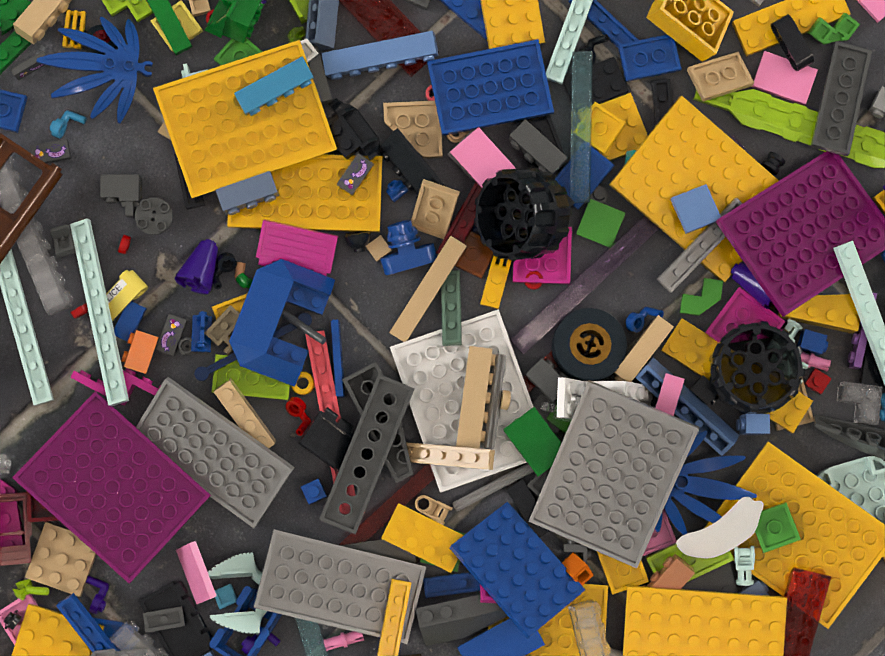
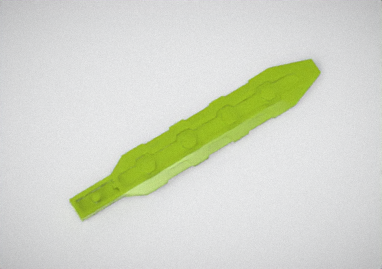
(795, 123)

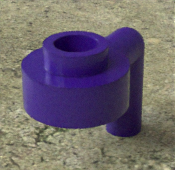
(98, 603)
(249, 642)

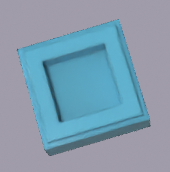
(225, 596)

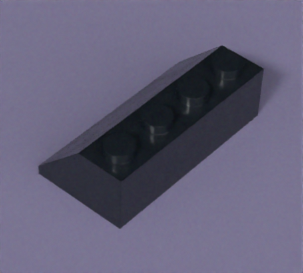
(407, 162)

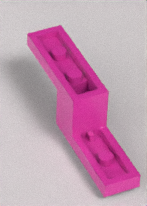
(130, 380)

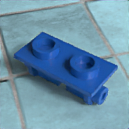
(200, 325)

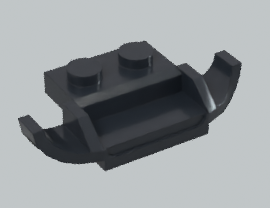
(352, 131)

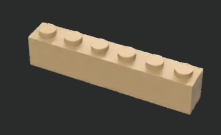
(475, 397)

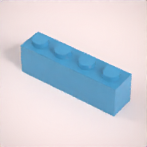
(276, 84)

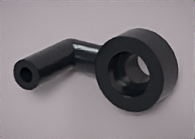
(595, 41)
(227, 266)

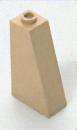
(643, 349)

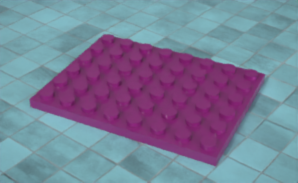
(795, 224)
(111, 487)

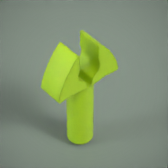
(26, 588)

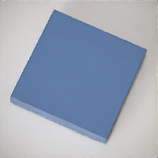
(695, 208)

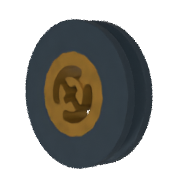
(610, 352)

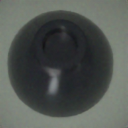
(358, 240)

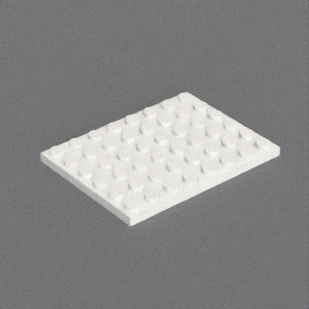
(439, 382)

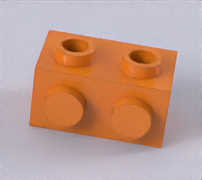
(140, 351)

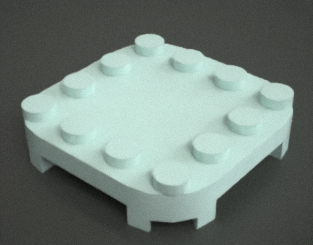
(861, 482)

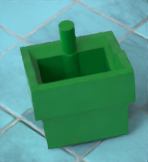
(235, 18)

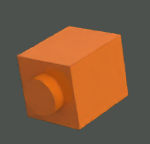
(577, 569)

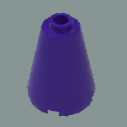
(199, 268)
(747, 281)

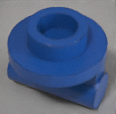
(396, 190)

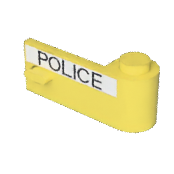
(124, 291)

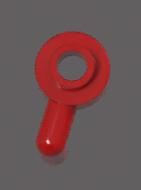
(296, 408)

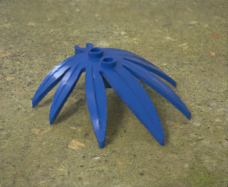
(116, 65)
(701, 487)

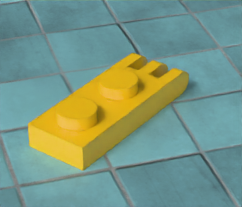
(495, 283)

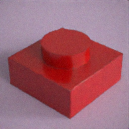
(817, 381)

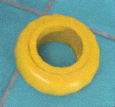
(309, 388)

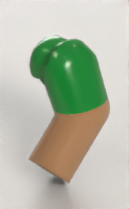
(240, 277)

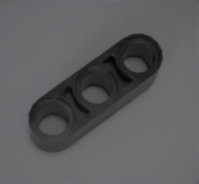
(792, 42)

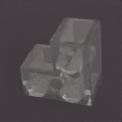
(866, 400)

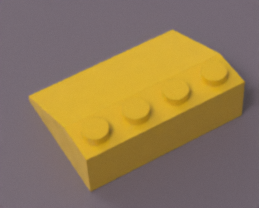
(693, 23)

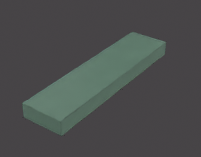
(451, 310)

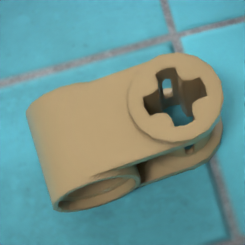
(434, 509)

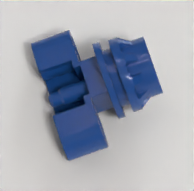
(403, 236)

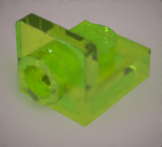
(295, 34)

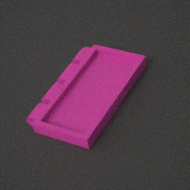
(297, 245)

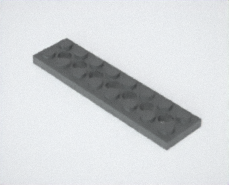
(353, 458)

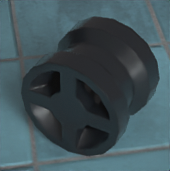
(773, 163)

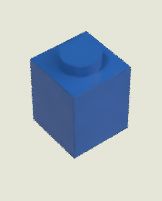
(812, 342)
(314, 491)

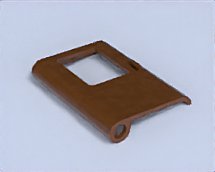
(14, 224)

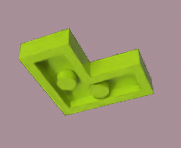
(139, 8)

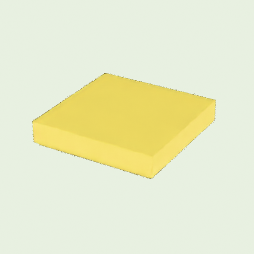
(186, 20)

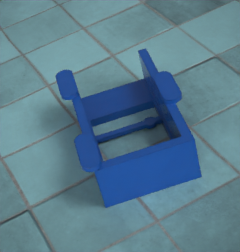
(244, 601)

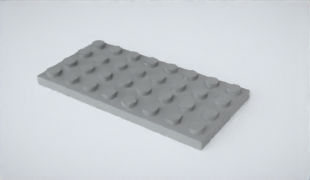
(214, 452)
(333, 584)

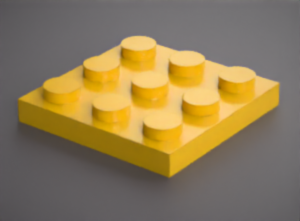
(512, 22)
(633, 132)

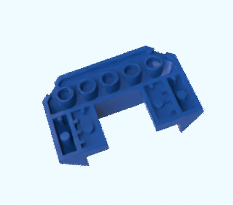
(254, 330)

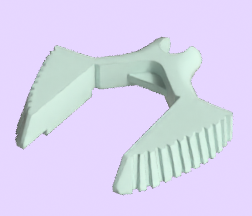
(239, 566)

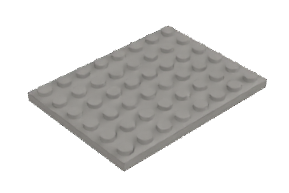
(613, 474)

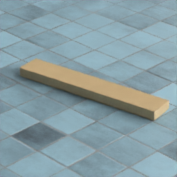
(428, 289)
(451, 456)

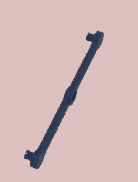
(202, 373)

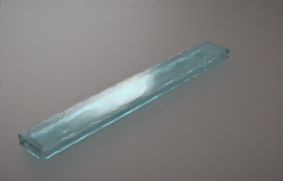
(581, 126)

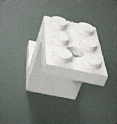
(571, 391)

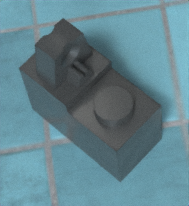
(122, 188)

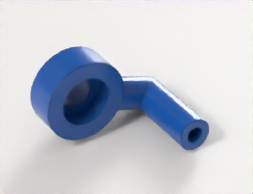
(636, 321)

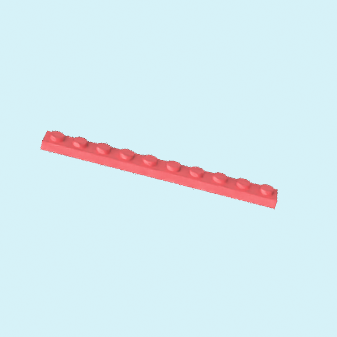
(326, 391)

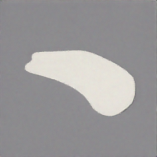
(725, 533)

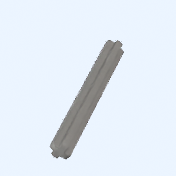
(495, 398)
(492, 487)

